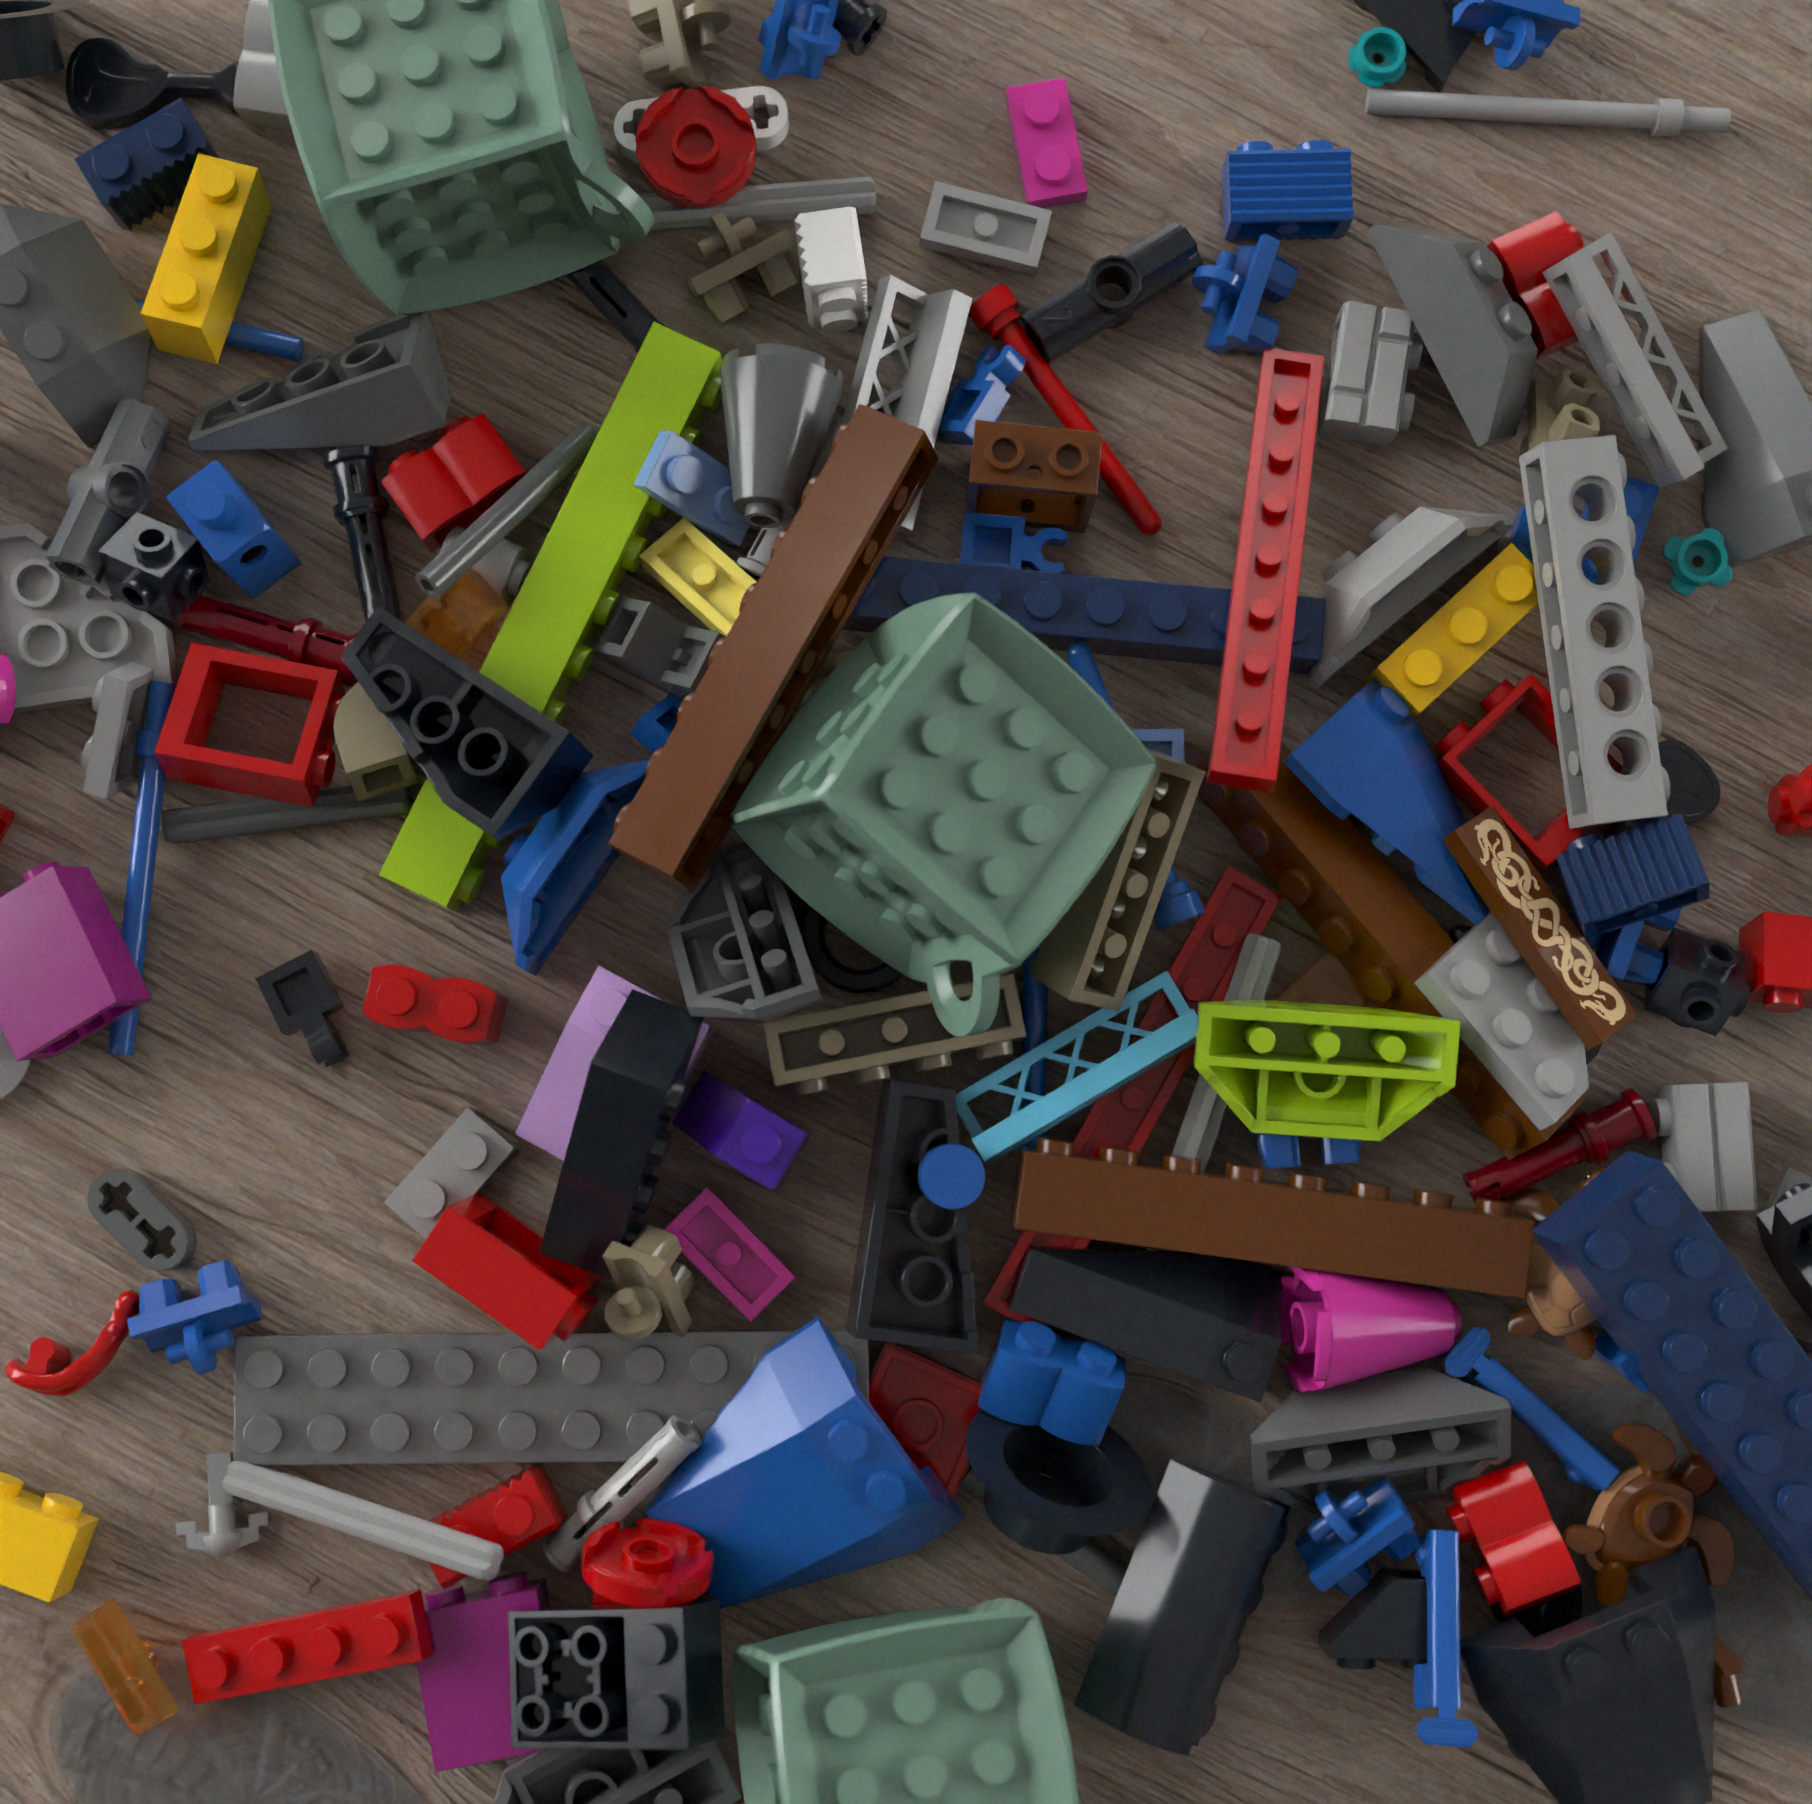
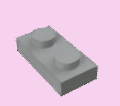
(985, 228)
(121, 711)
(451, 1171)

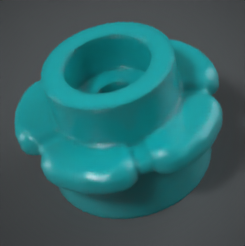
(1380, 42)

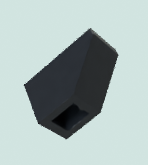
(1381, 1622)

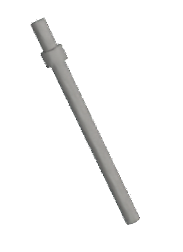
(1663, 117)

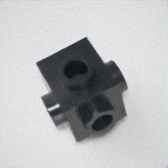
(154, 566)
(1698, 983)

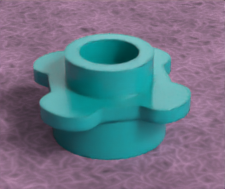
(1707, 546)

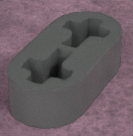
(131, 1230)

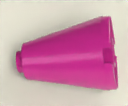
(1360, 1326)

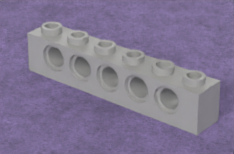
(1574, 660)

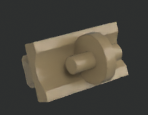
(687, 32)
(769, 258)
(1561, 409)
(648, 1286)

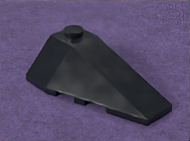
(471, 737)
(1167, 1307)

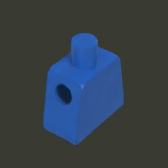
(231, 524)

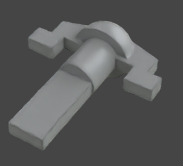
(223, 1536)

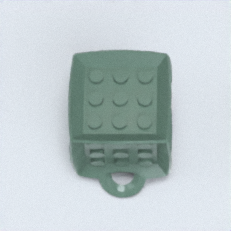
(449, 145)
(946, 797)
(905, 1711)

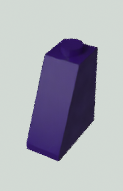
(741, 1130)

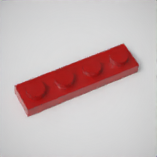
(308, 1647)

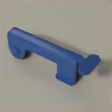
(1579, 1458)
(1439, 1680)

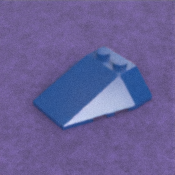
(801, 1478)

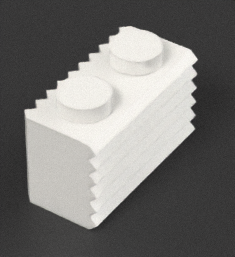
(832, 268)

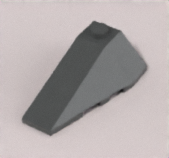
(366, 395)
(1763, 482)

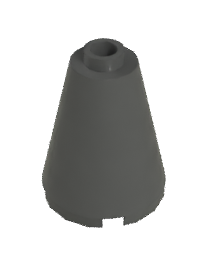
(775, 426)

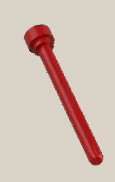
(998, 315)

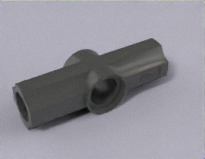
(108, 489)

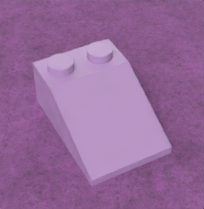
(558, 1094)

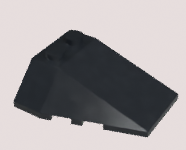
(1614, 1699)

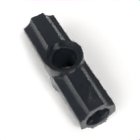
(1140, 271)

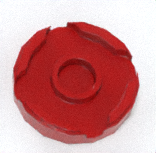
(696, 147)
(648, 1564)

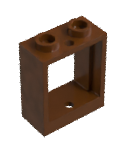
(1038, 465)

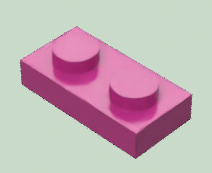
(1046, 143)
(730, 1254)

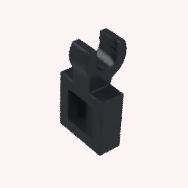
(302, 999)

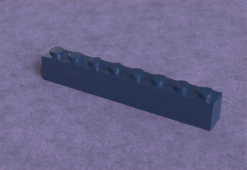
(1102, 612)

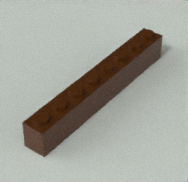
(774, 646)
(1364, 920)
(1272, 1220)

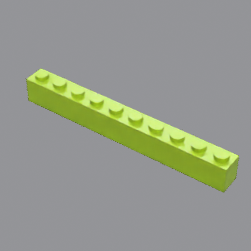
(568, 591)

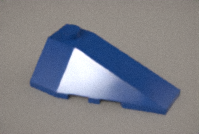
(1381, 770)

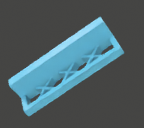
(1089, 1086)

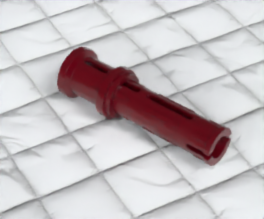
(298, 642)
(1586, 1139)

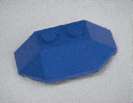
(564, 861)

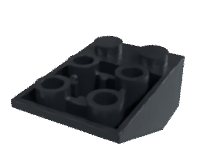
(616, 1676)

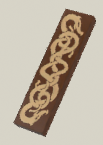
(1540, 928)

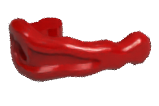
(47, 1358)

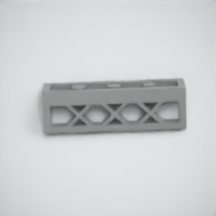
(1626, 365)
(921, 367)

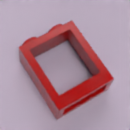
(1536, 705)
(194, 706)
(499, 1269)

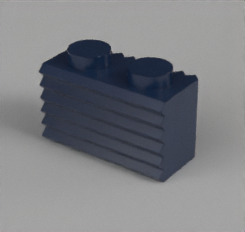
(146, 164)
(1632, 874)

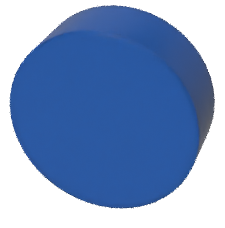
(951, 1176)

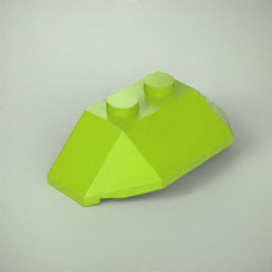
(1324, 1065)

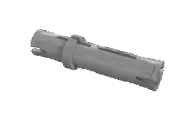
(668, 1445)

